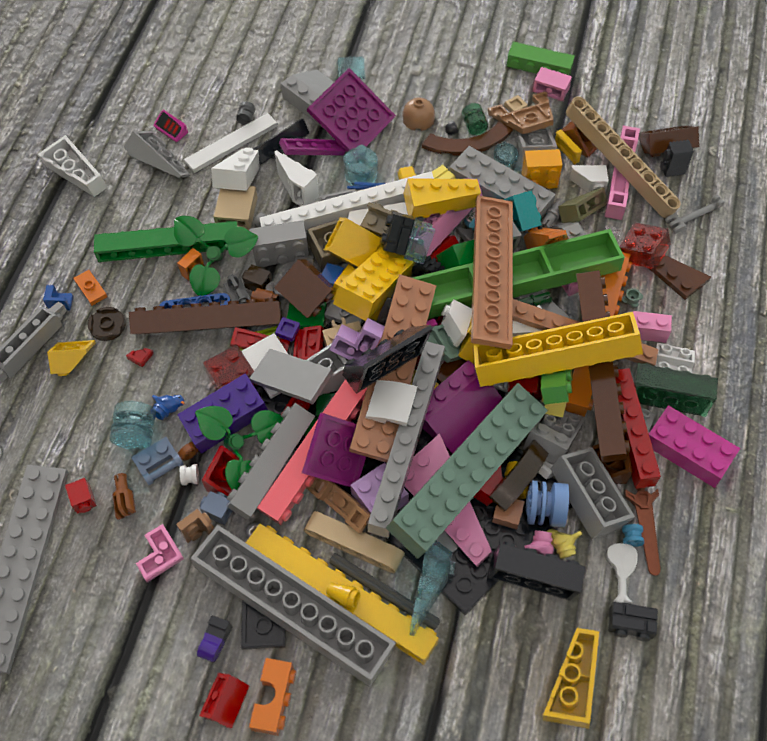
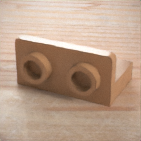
(194, 524)

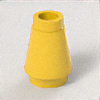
(344, 594)

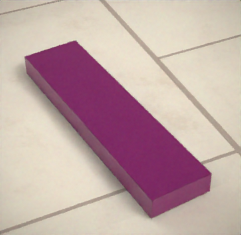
(311, 147)

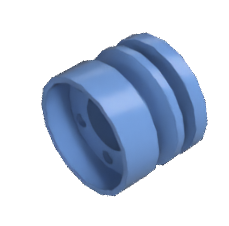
(546, 503)

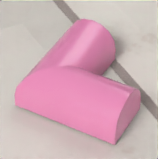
(164, 555)

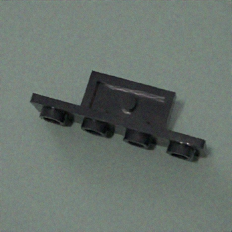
(294, 131)

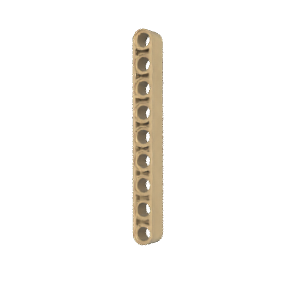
(622, 157)

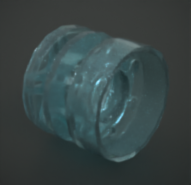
(132, 425)

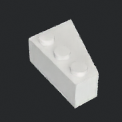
(237, 170)

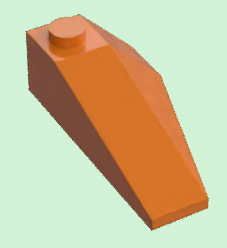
(544, 236)

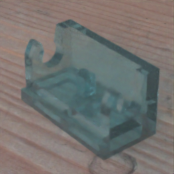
(419, 241)

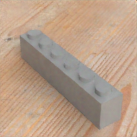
(270, 461)

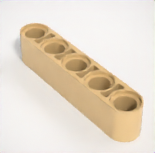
(358, 545)

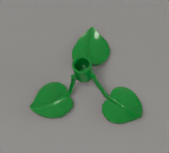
(238, 240)
(214, 424)

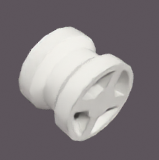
(189, 474)

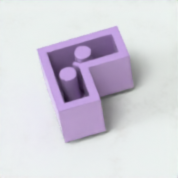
(352, 344)

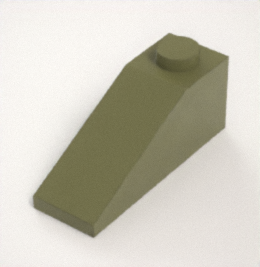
(582, 206)

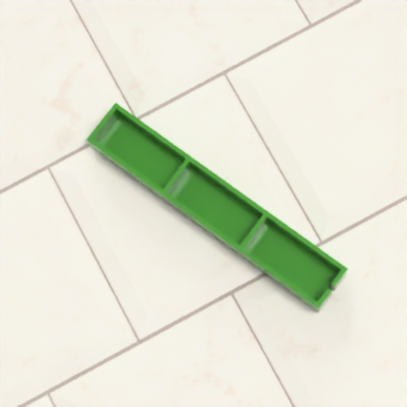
(533, 269)

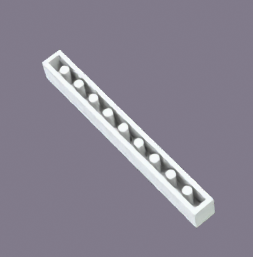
(334, 208)

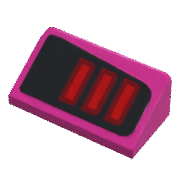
(170, 126)

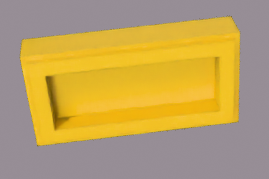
(568, 147)

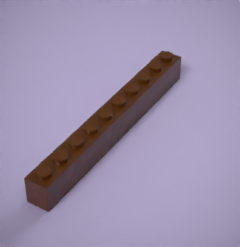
(602, 375)

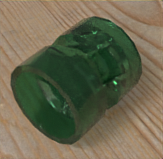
(474, 119)

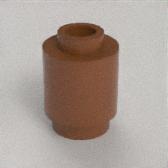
(262, 294)

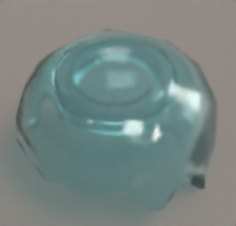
(506, 154)

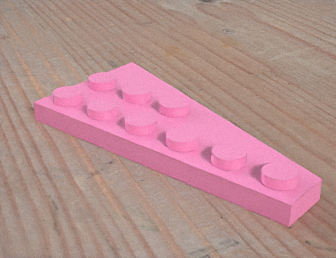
(465, 527)

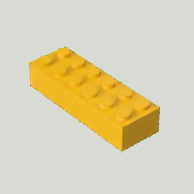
(372, 283)

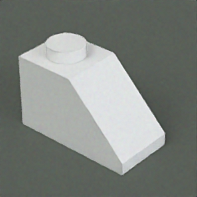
(589, 176)
(456, 321)

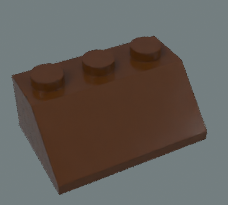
(656, 141)

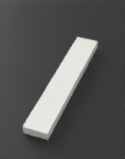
(230, 143)

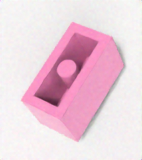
(553, 83)
(653, 326)

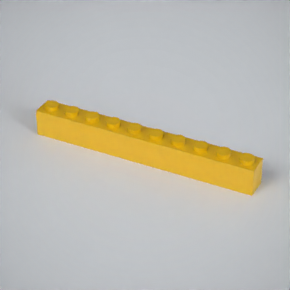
(369, 607)

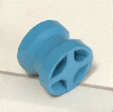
(633, 535)

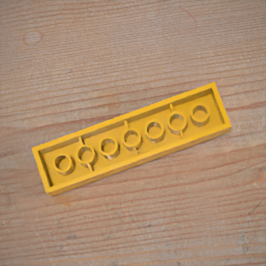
(559, 349)

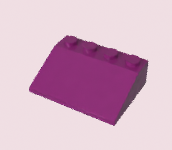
(459, 406)

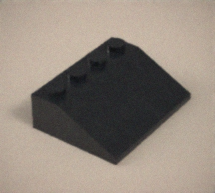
(386, 357)

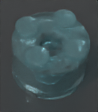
(360, 165)

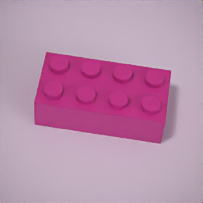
(692, 446)

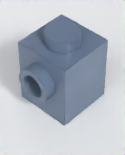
(215, 507)

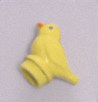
(564, 542)

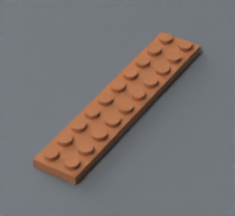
(493, 273)
(408, 309)

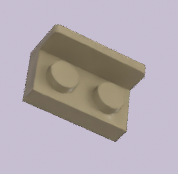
(375, 219)

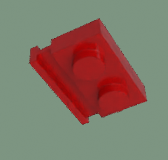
(308, 342)

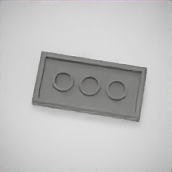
(291, 376)

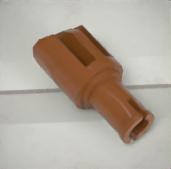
(123, 497)

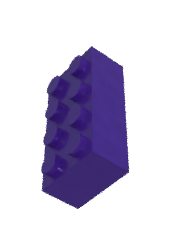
(237, 397)

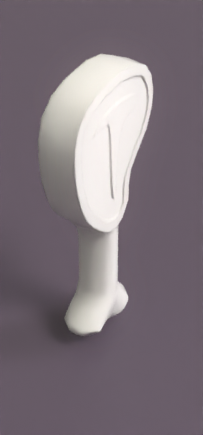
(624, 560)

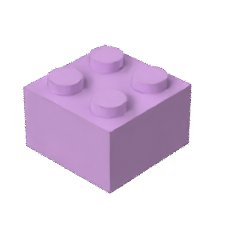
(367, 487)

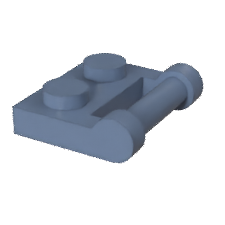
(155, 456)

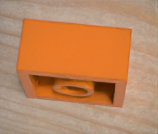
(186, 264)

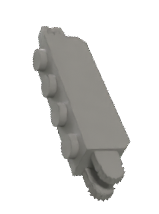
(29, 339)

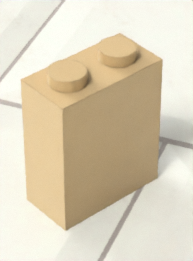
(236, 206)

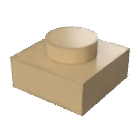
(515, 104)

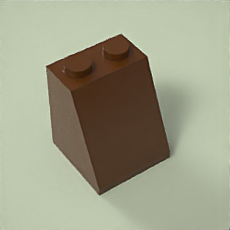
(305, 288)

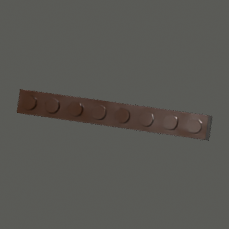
(205, 317)

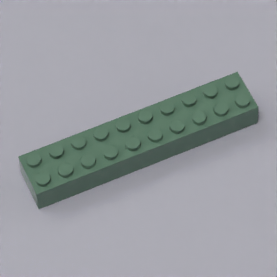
(466, 471)

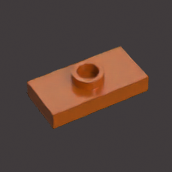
(90, 287)

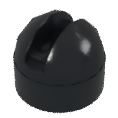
(451, 128)

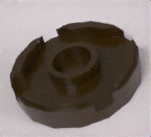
(106, 324)

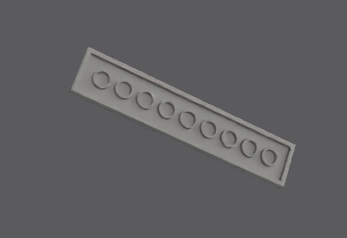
(24, 552)

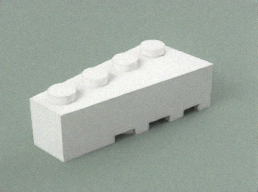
(71, 164)

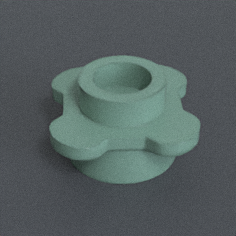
(632, 293)

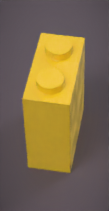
(352, 242)

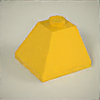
(66, 355)

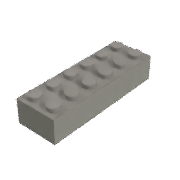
(498, 180)

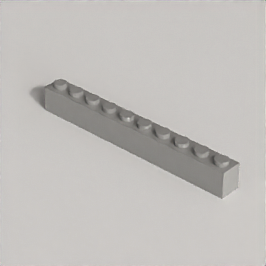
(406, 442)

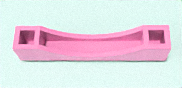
(619, 184)

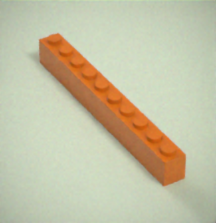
(581, 394)

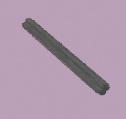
(380, 588)

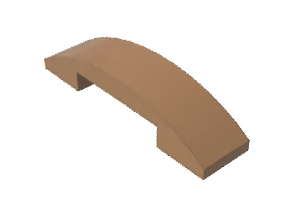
(342, 502)

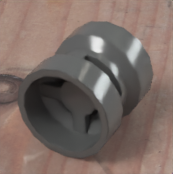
(245, 112)

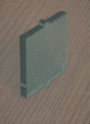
(356, 64)

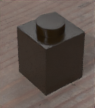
(256, 278)

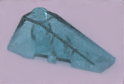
(435, 574)

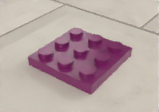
(330, 454)

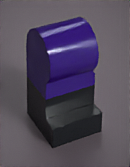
(214, 638)

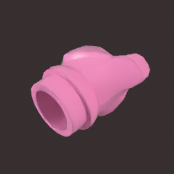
(542, 543)

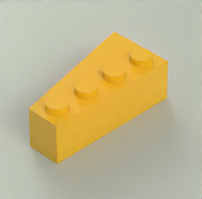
(439, 195)
(573, 691)

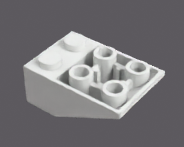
(298, 180)

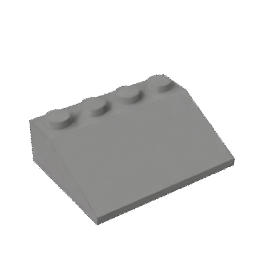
(304, 89)

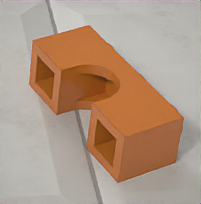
(270, 717)

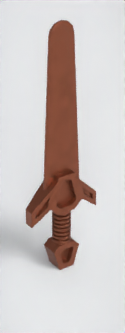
(644, 510)

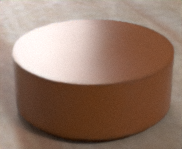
(188, 451)

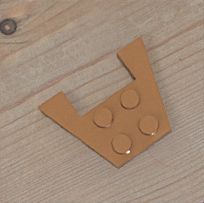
(528, 118)

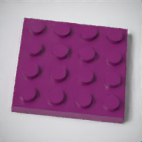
(350, 111)

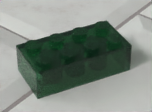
(678, 389)

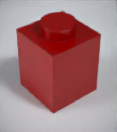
(80, 495)

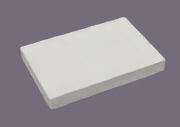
(257, 351)

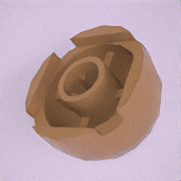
(418, 114)

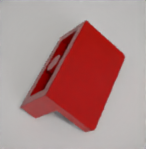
(224, 700)

